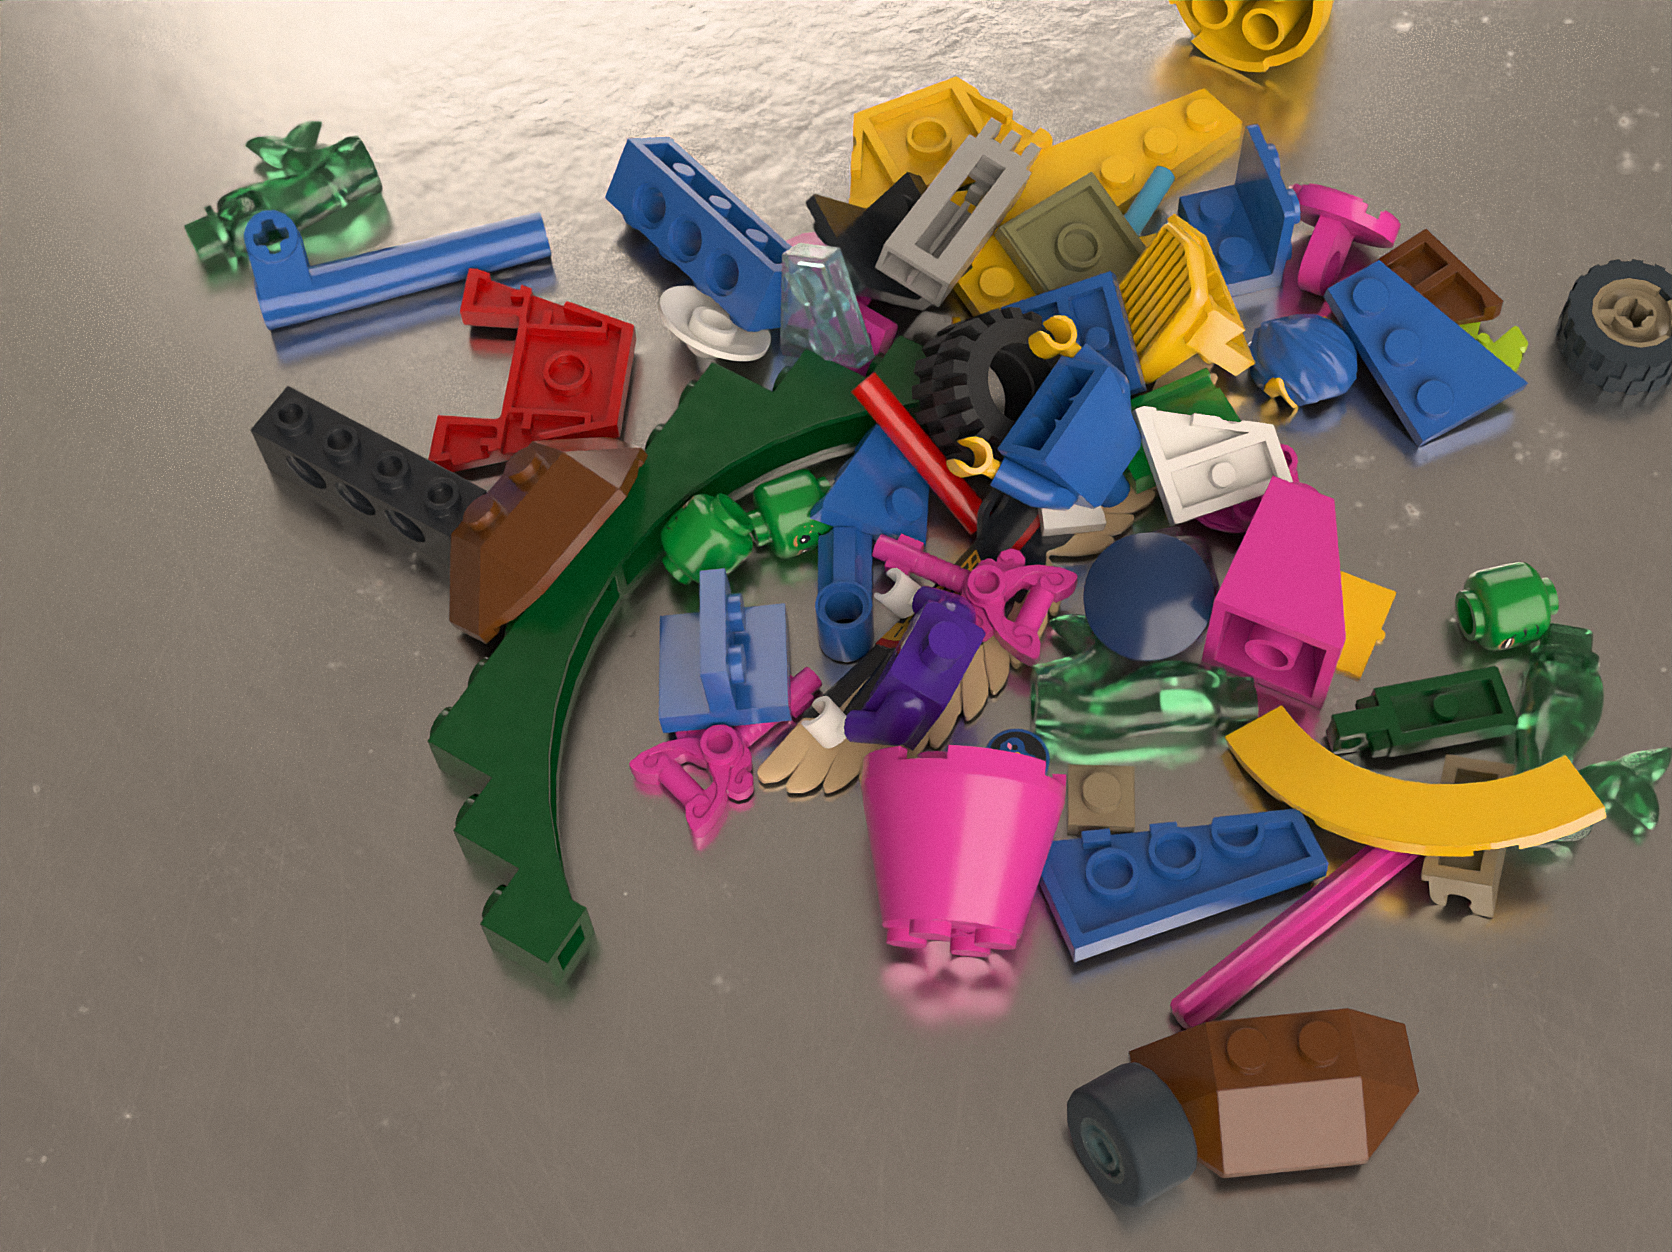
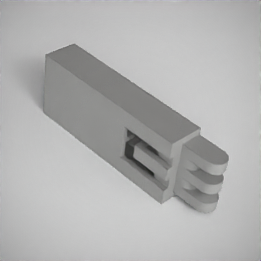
(943, 239)

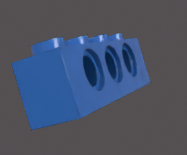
(701, 229)

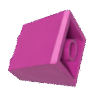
(1283, 597)

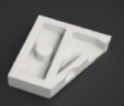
(1208, 461)

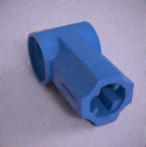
(845, 592)

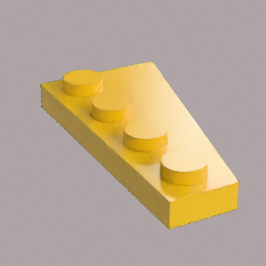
(1127, 151)

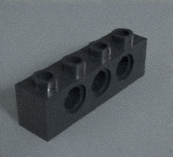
(364, 472)

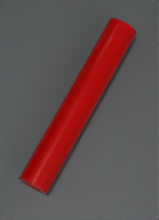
(919, 450)

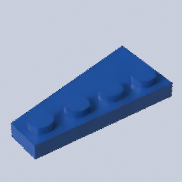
(1151, 881)

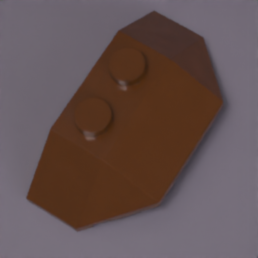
(533, 526)
(1287, 1088)

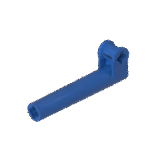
(296, 292)

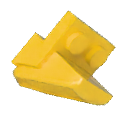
(1182, 305)

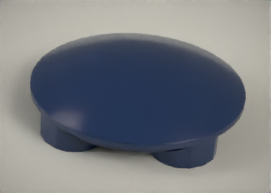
(1148, 596)

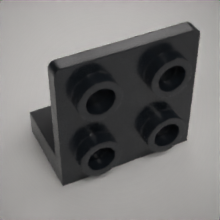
(863, 233)

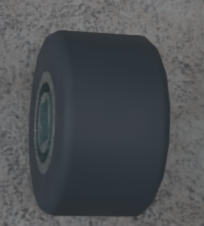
(1131, 1134)

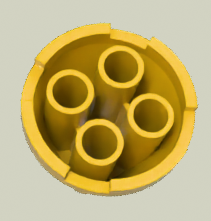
(1254, 32)

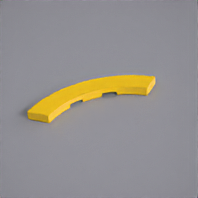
(1411, 814)

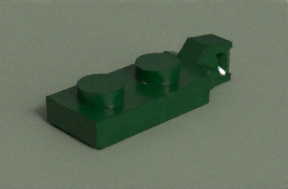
(1426, 715)

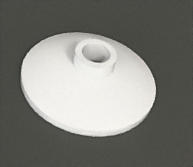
(708, 327)

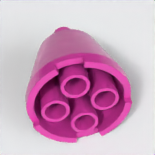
(958, 843)

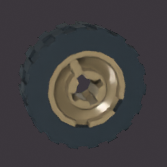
(1599, 329)

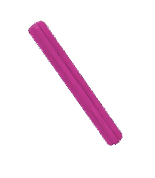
(1287, 935)

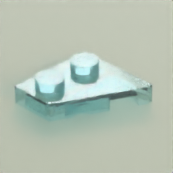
(821, 307)

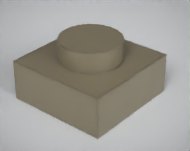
(1100, 798)

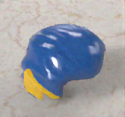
(1302, 359)

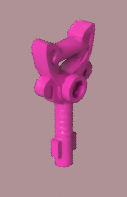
(989, 589)
(722, 753)

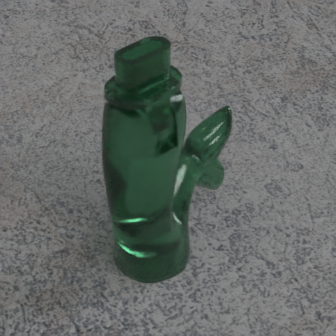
(316, 188)
(1143, 703)
(1561, 713)

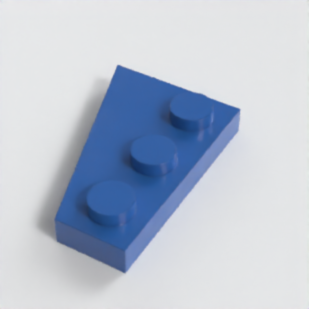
(1418, 354)

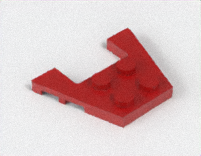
(562, 380)

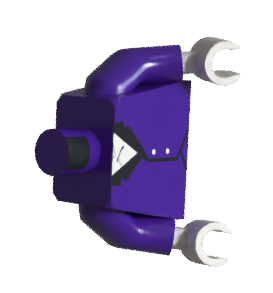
(918, 674)

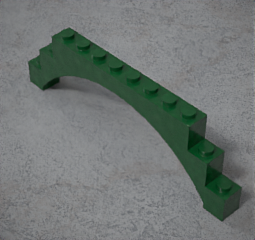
(514, 712)

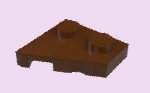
(1443, 279)

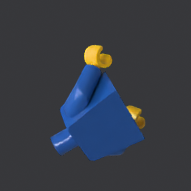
(1071, 434)

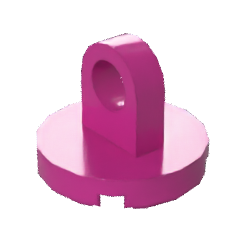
(1337, 223)

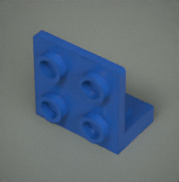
(1248, 221)

